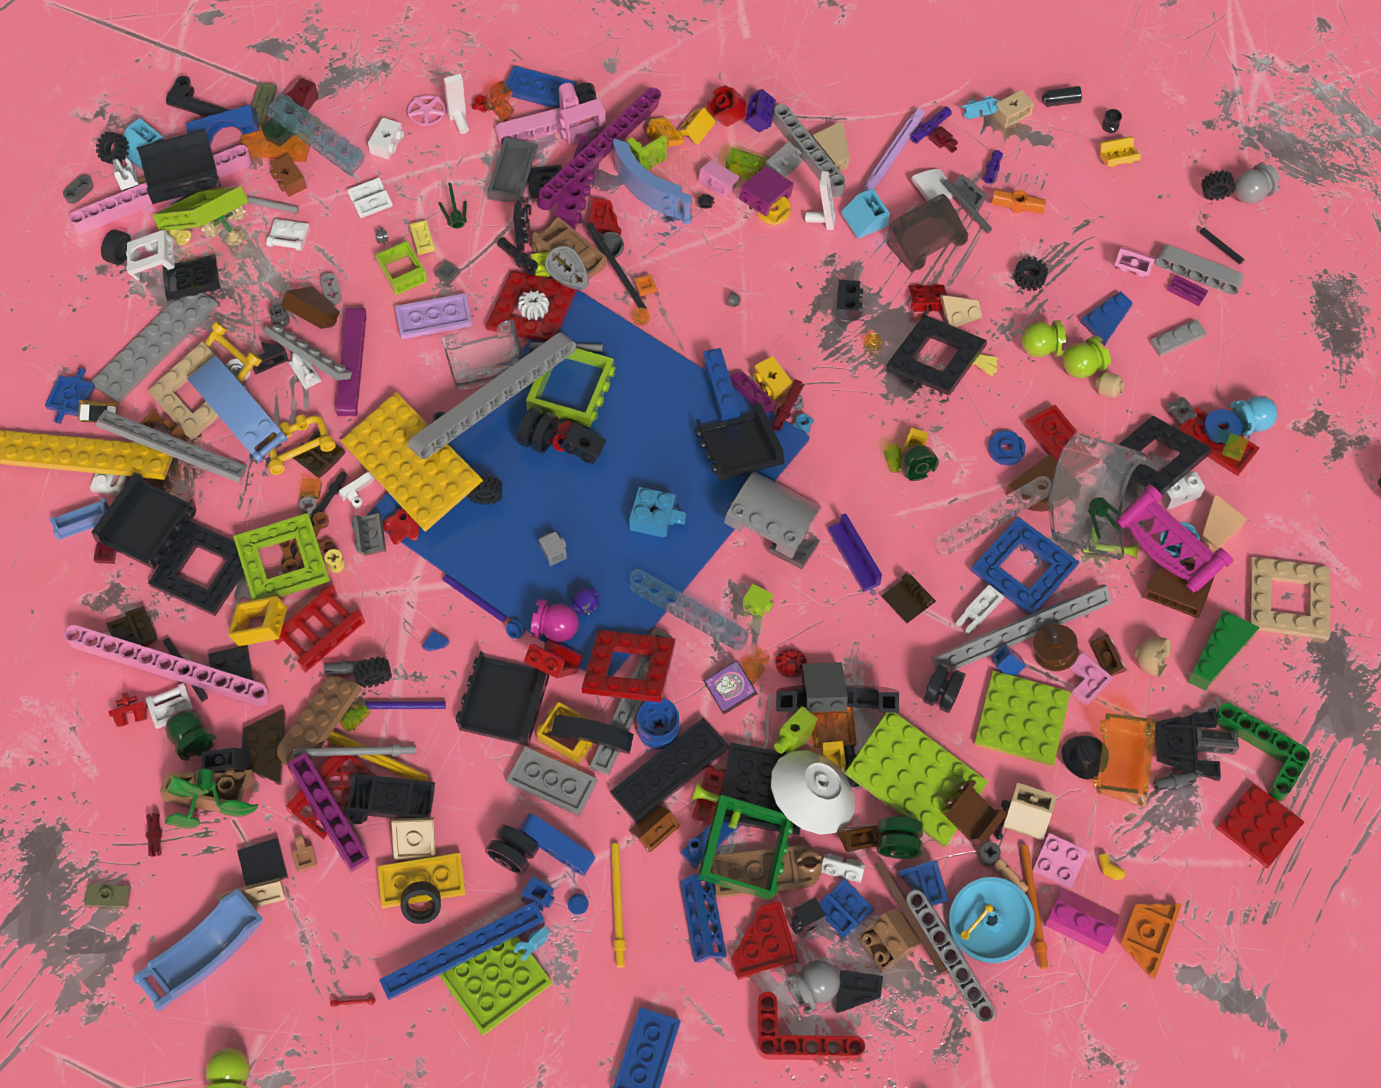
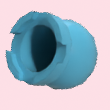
(1255, 413)

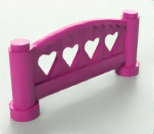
(1207, 562)

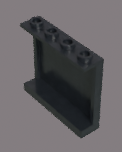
(178, 166)
(740, 444)
(143, 522)
(502, 700)

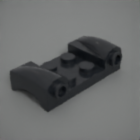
(389, 798)

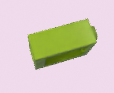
(406, 281)

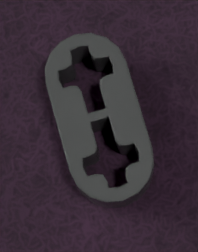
(78, 189)

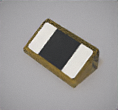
(91, 410)

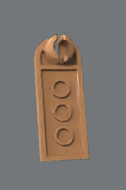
(319, 717)
(754, 868)

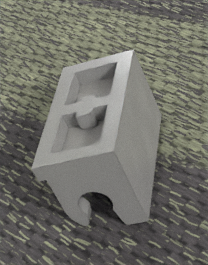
(785, 159)

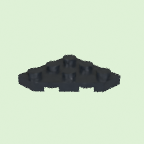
(521, 222)

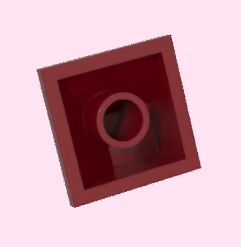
(302, 92)

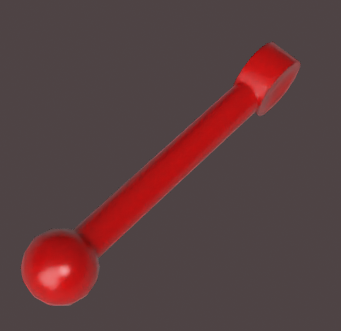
(371, 1000)

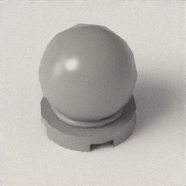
(1257, 183)
(815, 984)

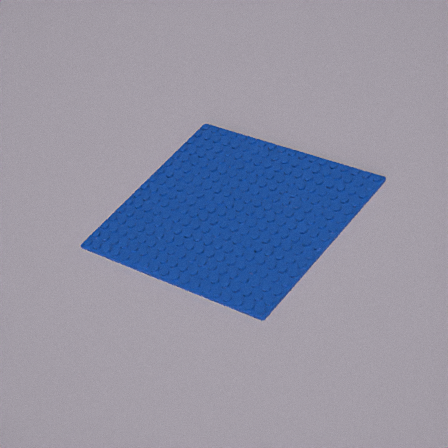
(648, 445)

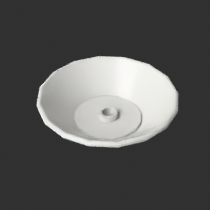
(812, 792)

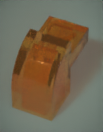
(497, 100)

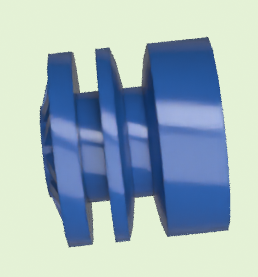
(654, 714)

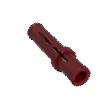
(784, 410)

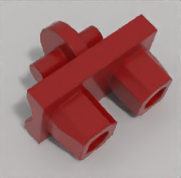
(138, 709)

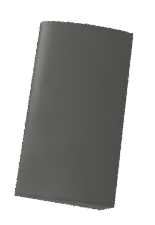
(512, 170)

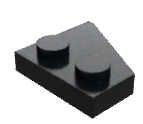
(233, 661)
(857, 989)

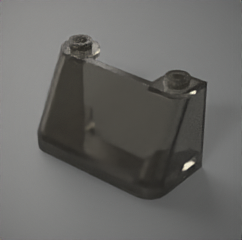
(925, 232)

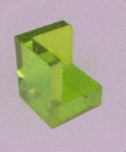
(1234, 446)

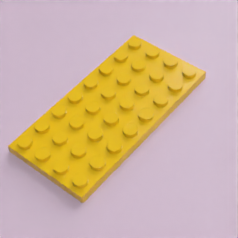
(420, 486)

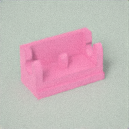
(718, 178)

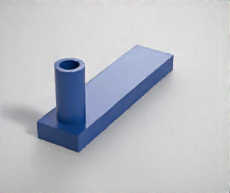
(694, 851)

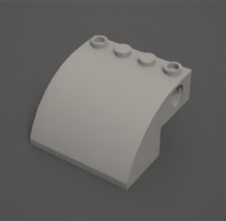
(773, 513)

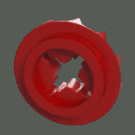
(791, 670)

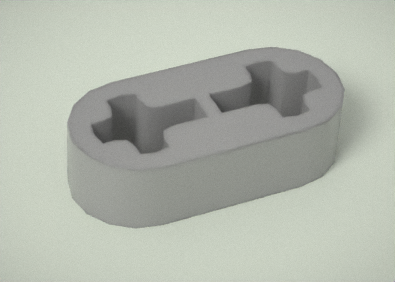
(333, 288)

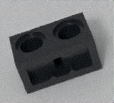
(847, 299)

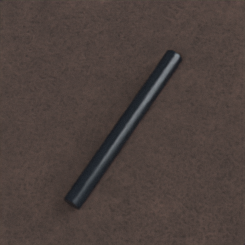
(173, 651)

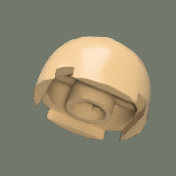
(1153, 654)

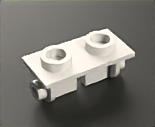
(304, 371)
(850, 870)

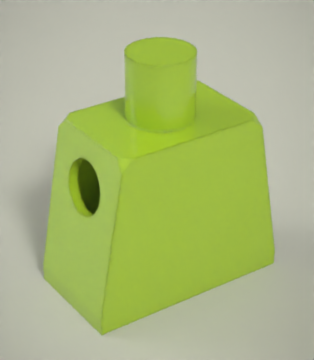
(790, 737)

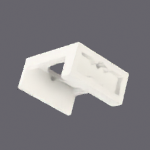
(165, 253)

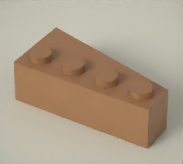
(229, 786)

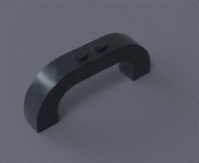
(874, 697)

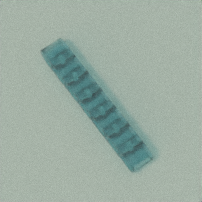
(683, 601)

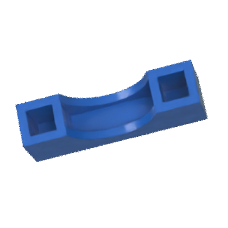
(242, 118)
(723, 389)

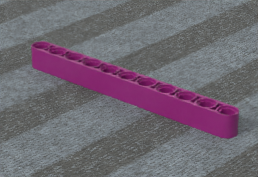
(598, 149)

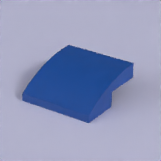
(845, 908)

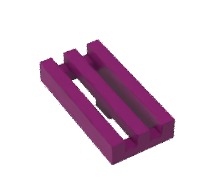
(1189, 288)

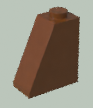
(311, 306)

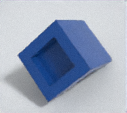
(1008, 661)

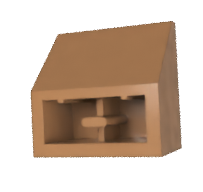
(889, 939)

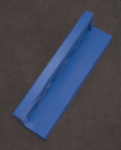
(698, 918)

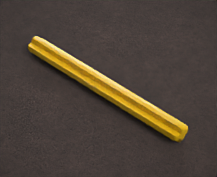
(381, 760)

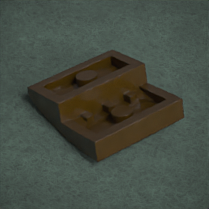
(319, 461)
(133, 628)

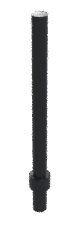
(599, 240)
(333, 489)

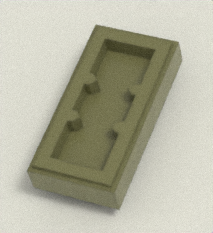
(107, 896)

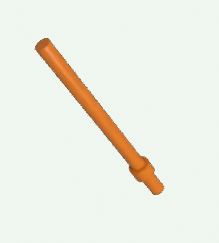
(1040, 946)

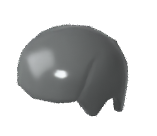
(614, 242)

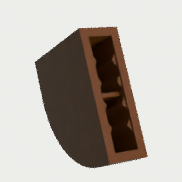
(1046, 468)
(1171, 592)

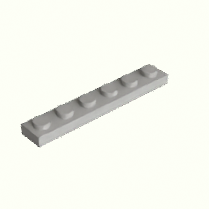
(307, 352)

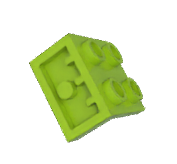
(650, 154)

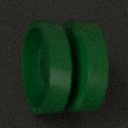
(900, 837)

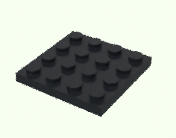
(750, 781)

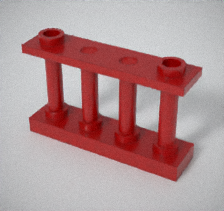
(336, 634)

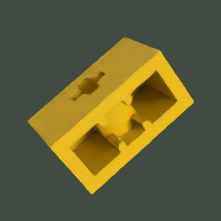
(772, 378)

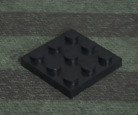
(191, 277)

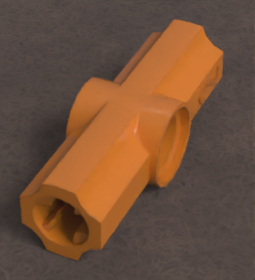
(1018, 201)

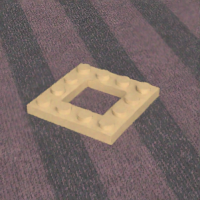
(165, 389)
(1318, 581)

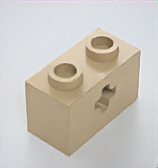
(1013, 109)

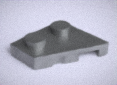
(802, 554)

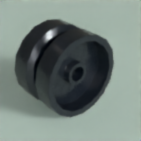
(537, 430)
(943, 687)
(511, 849)

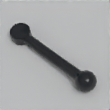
(1004, 804)

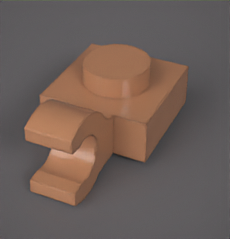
(304, 856)

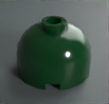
(918, 461)

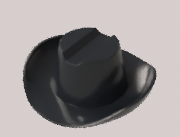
(1082, 756)

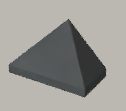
(970, 191)

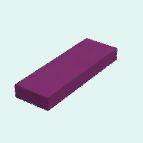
(752, 391)

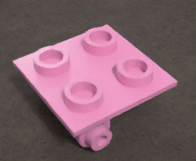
(1060, 860)

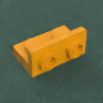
(662, 126)

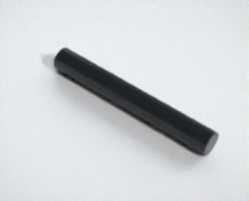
(1222, 246)

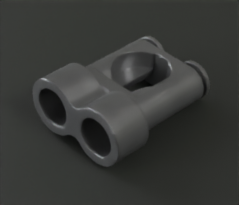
(1179, 406)

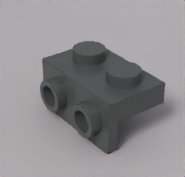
(369, 534)

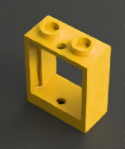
(274, 614)
(545, 728)

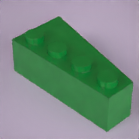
(1223, 645)

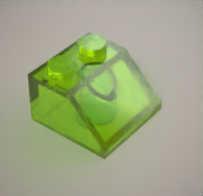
(745, 162)

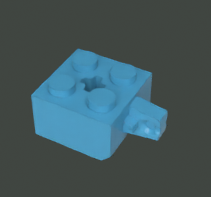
(655, 512)

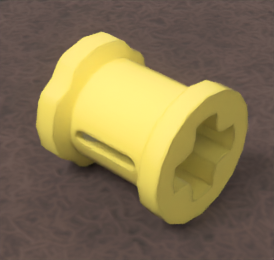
(339, 562)

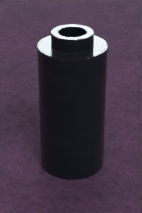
(1062, 96)

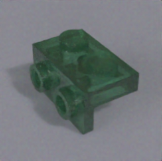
(276, 132)

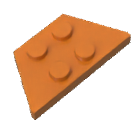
(1149, 934)

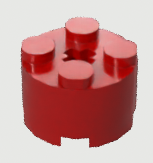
(727, 105)

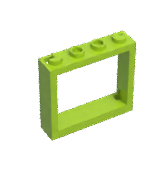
(198, 210)
(564, 413)

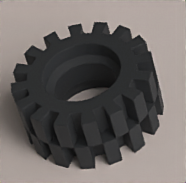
(105, 147)
(1218, 185)
(1030, 265)
(487, 491)
(372, 672)

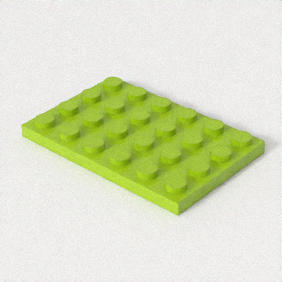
(911, 774)

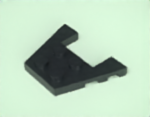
(1178, 743)

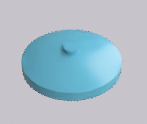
(1000, 933)

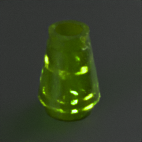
(893, 454)
(354, 718)

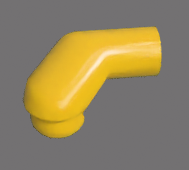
(1110, 870)

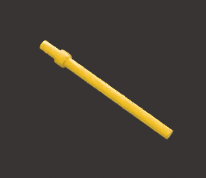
(619, 944)

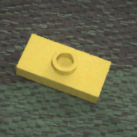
(422, 237)

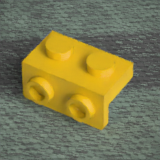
(1119, 151)

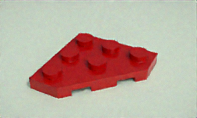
(765, 944)

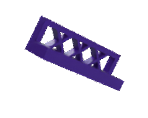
(855, 554)

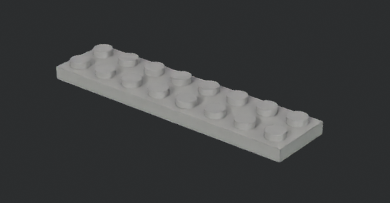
(152, 346)

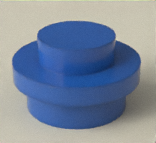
(515, 629)
(578, 904)

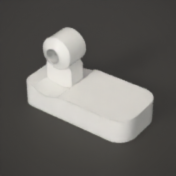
(350, 491)

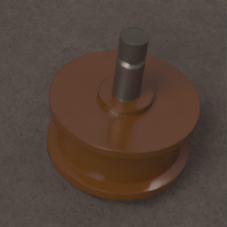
(1056, 647)

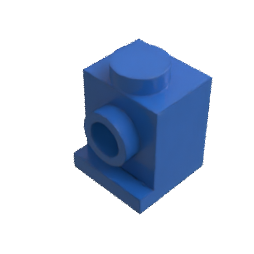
(538, 888)

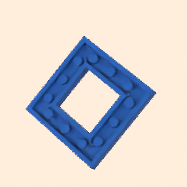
(1026, 599)

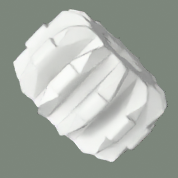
(533, 305)

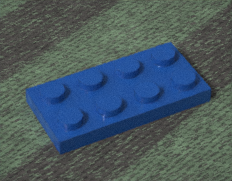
(536, 86)
(647, 1050)

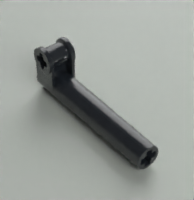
(181, 97)

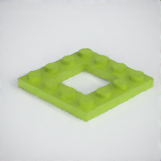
(282, 585)

